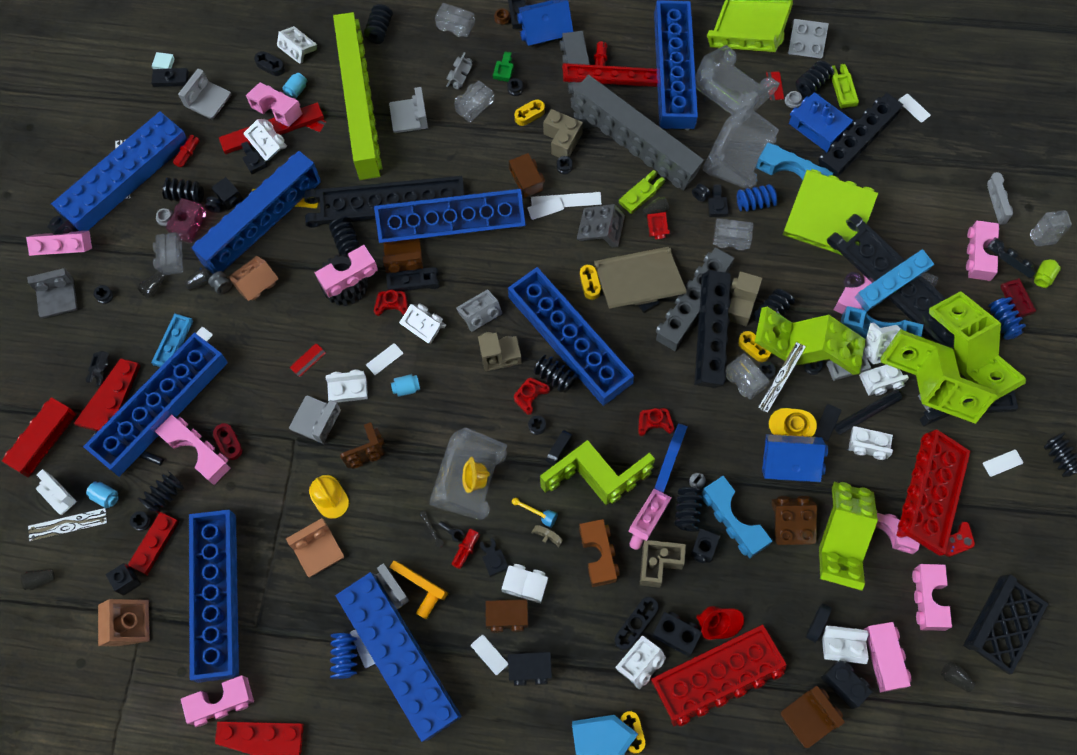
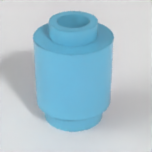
(294, 85)
(405, 385)
(102, 494)

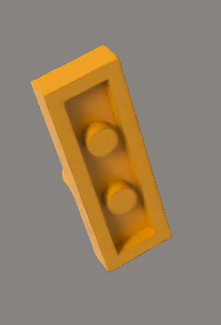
(434, 591)

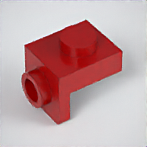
(658, 225)

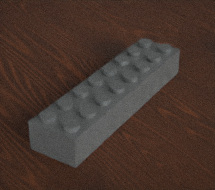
(636, 132)

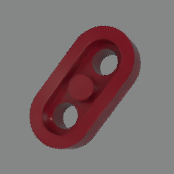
(227, 443)

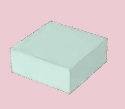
(163, 61)

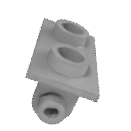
(461, 65)

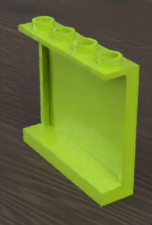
(750, 24)
(825, 206)

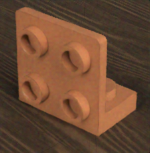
(315, 547)

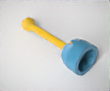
(547, 517)

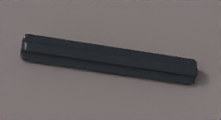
(868, 412)

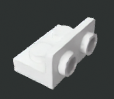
(295, 43)
(265, 138)
(422, 322)
(878, 340)
(882, 378)
(347, 386)
(871, 443)
(54, 493)
(845, 644)
(641, 662)

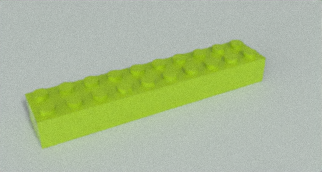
(357, 96)

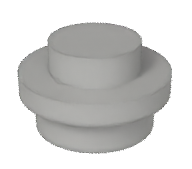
(793, 99)
(163, 216)

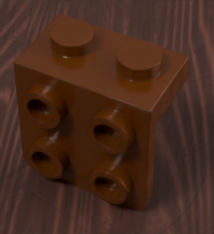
(402, 255)
(368, 452)
(795, 520)
(812, 716)

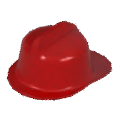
(720, 623)

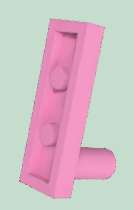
(648, 518)

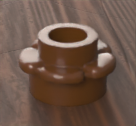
(502, 16)

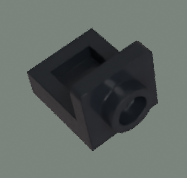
(61, 225)

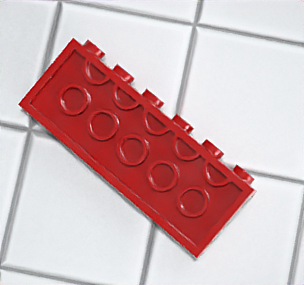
(934, 491)
(719, 675)

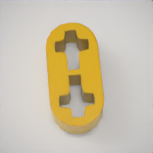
(529, 112)
(594, 281)
(752, 348)
(637, 727)

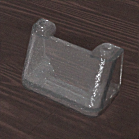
(730, 86)
(739, 147)
(449, 489)

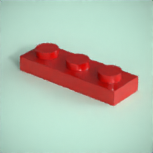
(153, 543)

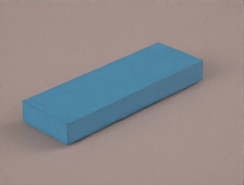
(172, 339)

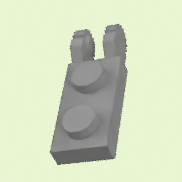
(999, 198)

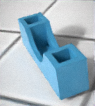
(776, 159)
(894, 280)
(859, 322)
(750, 538)

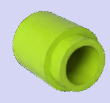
(1046, 273)

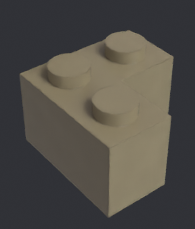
(565, 132)
(743, 294)
(498, 353)
(657, 556)

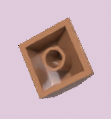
(253, 278)
(123, 622)

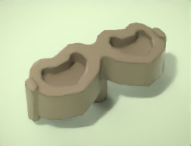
(542, 531)

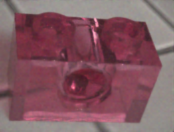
(194, 215)

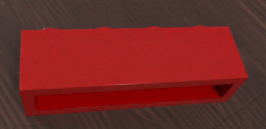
(39, 437)

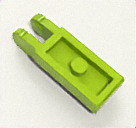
(844, 87)
(641, 192)

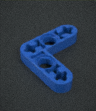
(670, 457)

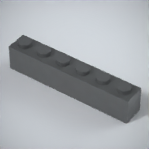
(575, 53)

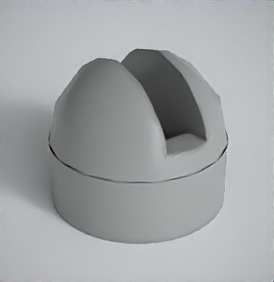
(701, 482)

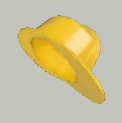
(792, 422)
(474, 475)
(329, 496)

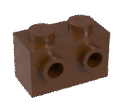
(526, 175)
(507, 615)

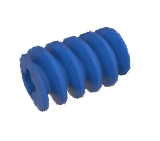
(756, 196)
(1003, 313)
(343, 656)

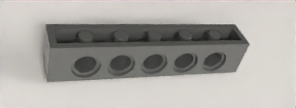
(673, 337)

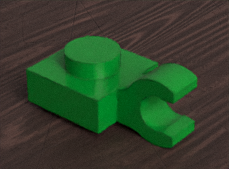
(504, 69)

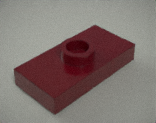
(1019, 297)

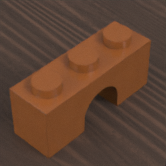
(596, 535)

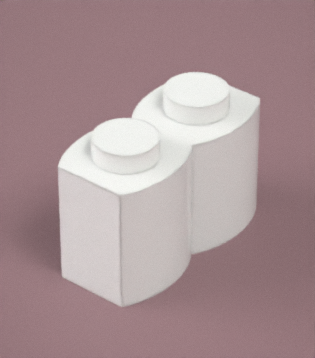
(525, 583)

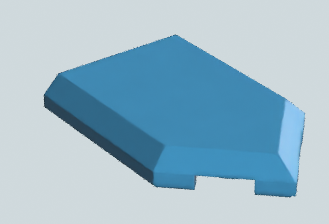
(602, 736)

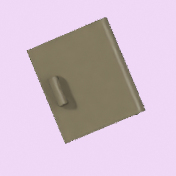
(639, 277)

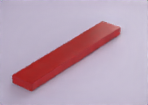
(610, 74)
(310, 114)

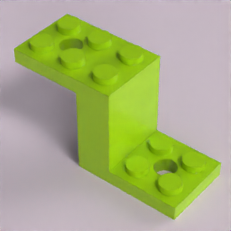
(822, 336)
(977, 343)
(938, 376)
(596, 473)
(847, 535)

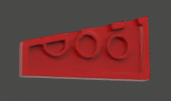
(109, 396)
(261, 737)

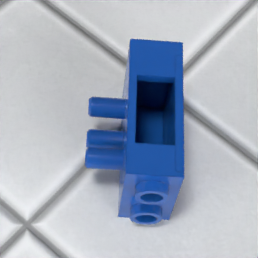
(544, 21)
(819, 121)
(794, 458)

